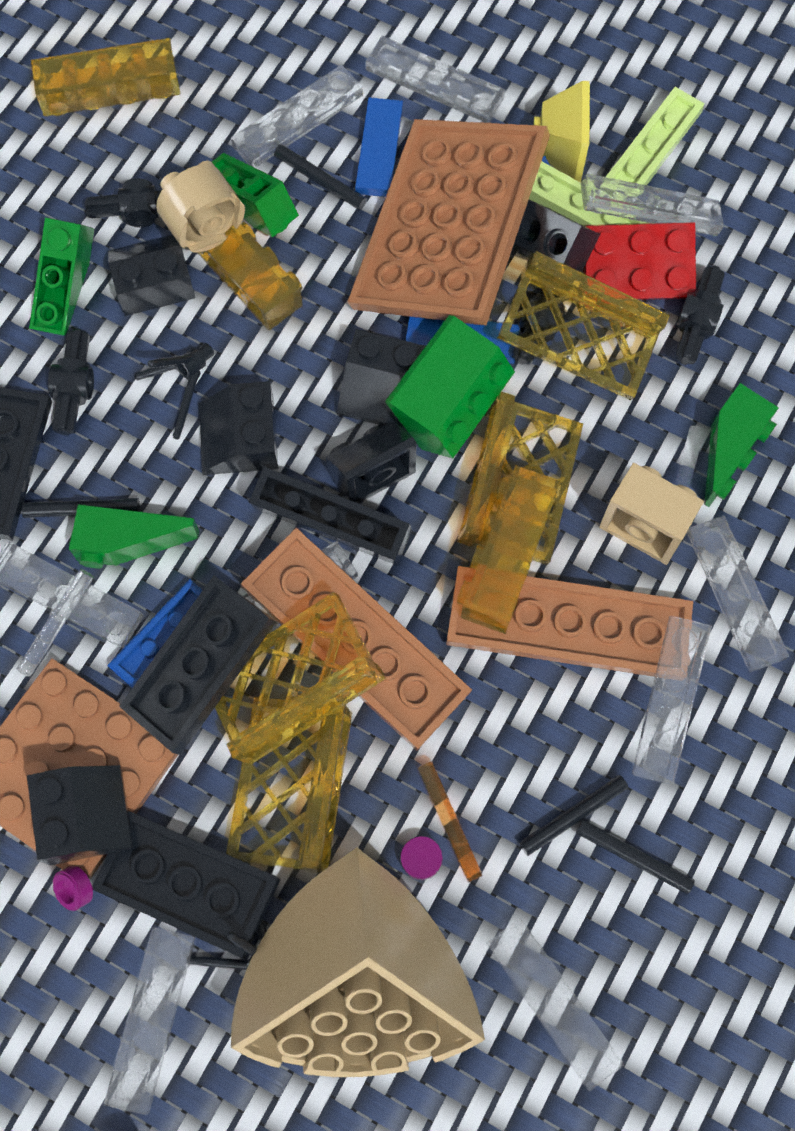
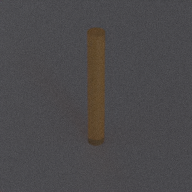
(450, 822)

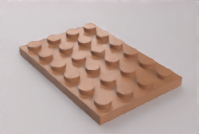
(450, 220)

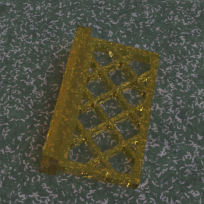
(591, 296)
(493, 461)
(315, 702)
(322, 798)

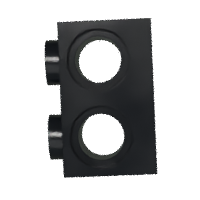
(554, 235)

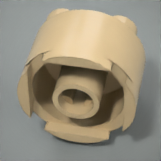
(199, 206)

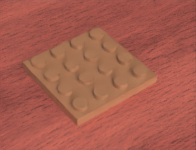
(70, 725)

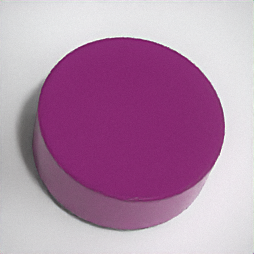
(421, 858)
(72, 888)

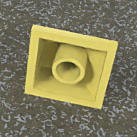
(569, 129)

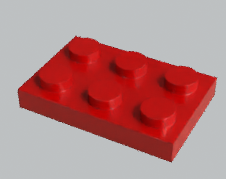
(645, 259)

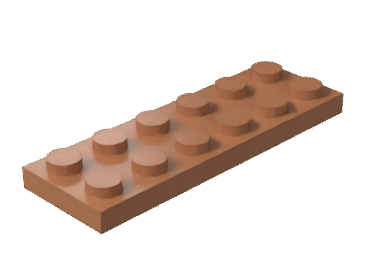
(575, 625)
(417, 684)

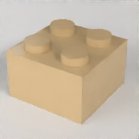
(651, 512)

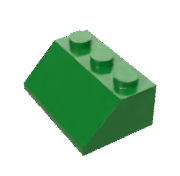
(450, 387)

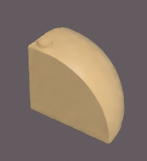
(354, 981)

